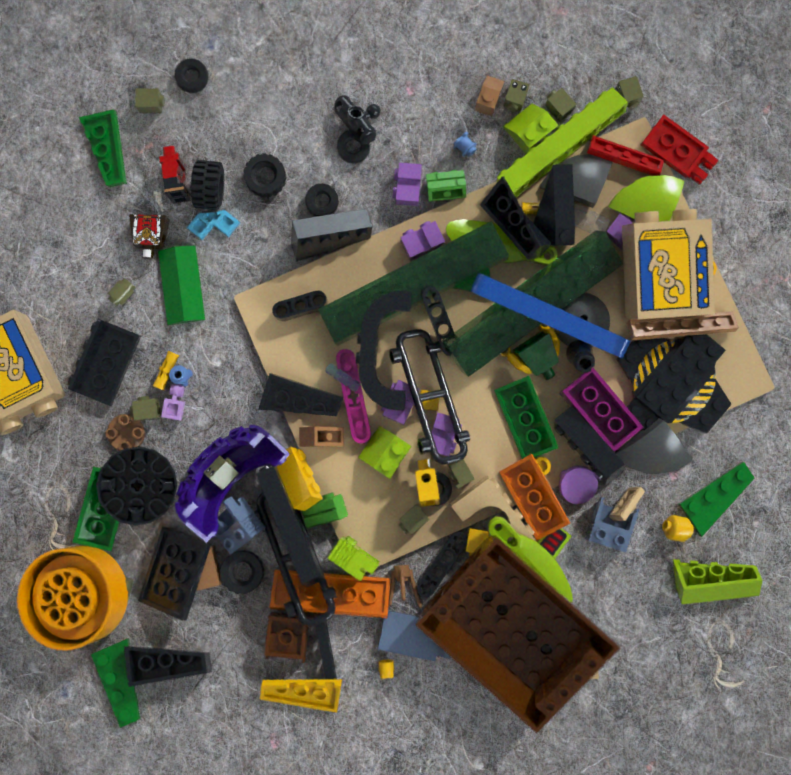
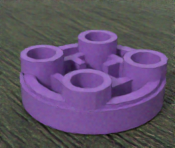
(578, 484)

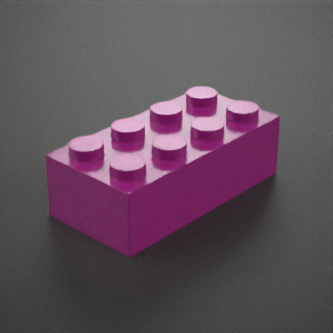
(601, 409)

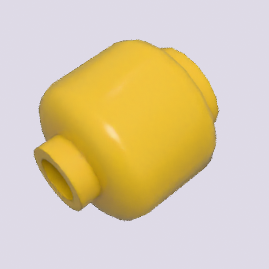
(677, 528)

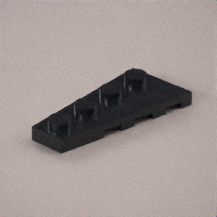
(292, 396)

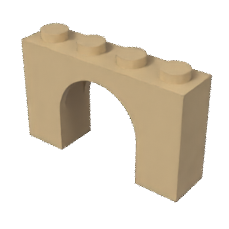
(486, 494)

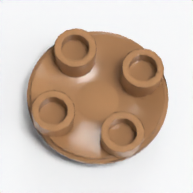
(125, 432)

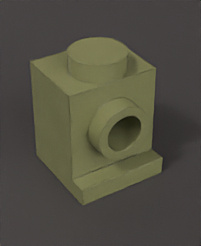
(460, 472)

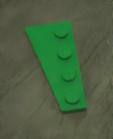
(713, 500)

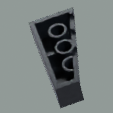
(509, 216)

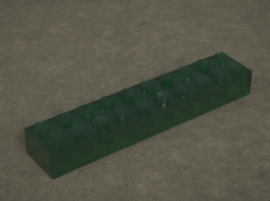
(441, 268)
(554, 284)

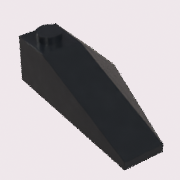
(556, 208)

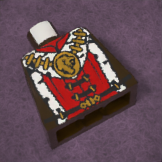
(149, 232)

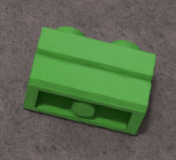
(446, 185)
(327, 510)

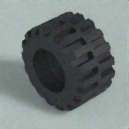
(207, 185)

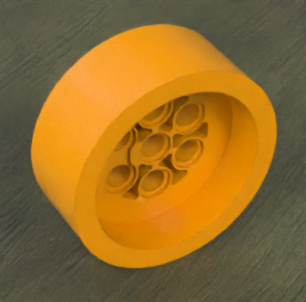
(101, 582)

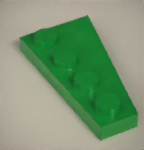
(104, 137)
(113, 673)

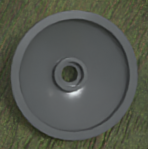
(590, 307)

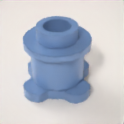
(465, 145)
(183, 380)

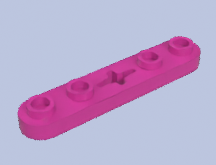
(356, 414)

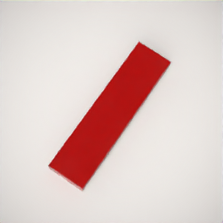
(625, 156)

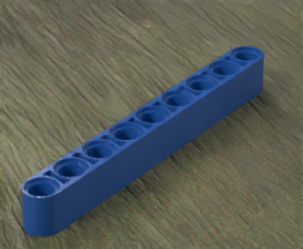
(550, 315)

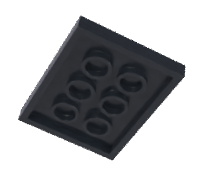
(174, 573)

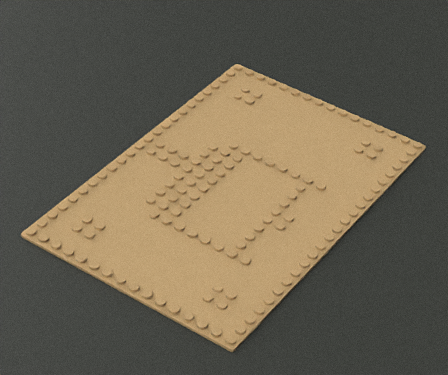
(304, 348)

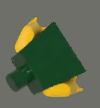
(536, 354)

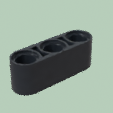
(290, 304)

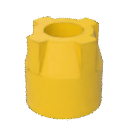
(386, 668)

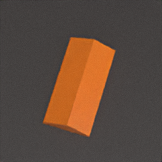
(534, 497)

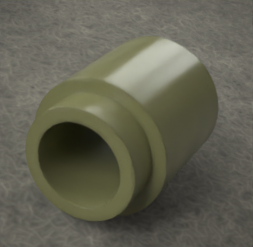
(121, 292)

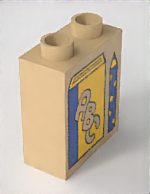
(668, 266)
(25, 374)

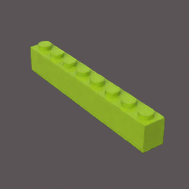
(564, 141)

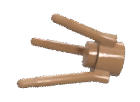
(402, 573)

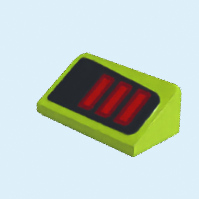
(555, 542)

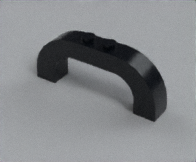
(368, 342)

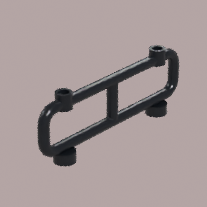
(427, 444)
(294, 606)

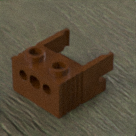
(286, 637)

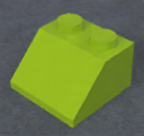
(530, 127)
(384, 451)

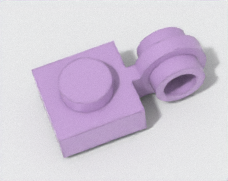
(173, 407)

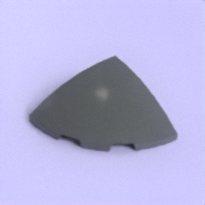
(588, 177)
(654, 450)

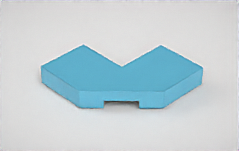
(204, 222)

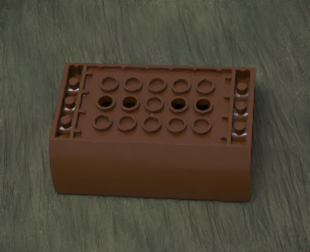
(496, 645)

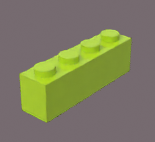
(714, 581)

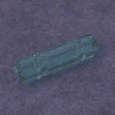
(342, 377)

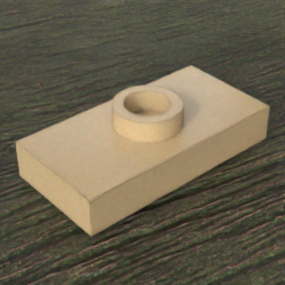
(626, 504)

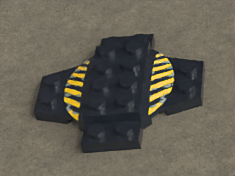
(675, 381)

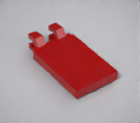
(679, 149)

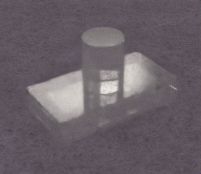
(589, 220)

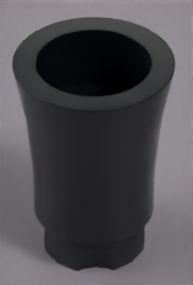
(576, 352)

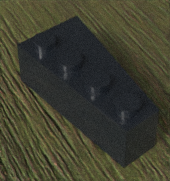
(589, 445)

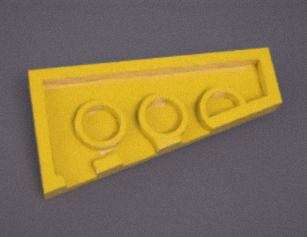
(314, 694)

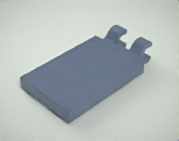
(405, 638)

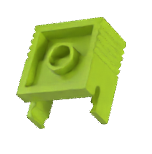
(353, 558)

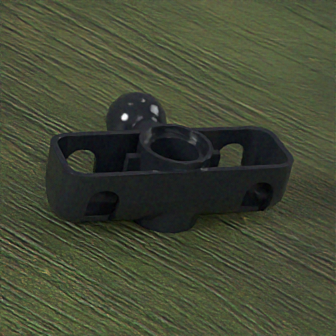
(357, 119)

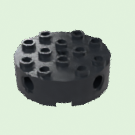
(122, 499)

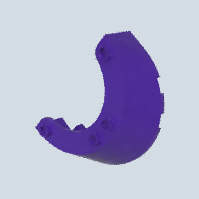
(201, 497)

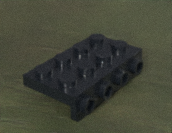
(103, 362)

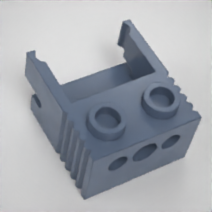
(237, 524)
(609, 532)

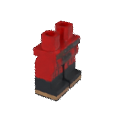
(174, 176)

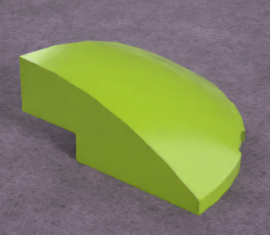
(649, 195)

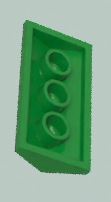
(181, 285)
(526, 418)
(95, 525)

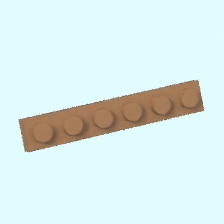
(682, 326)

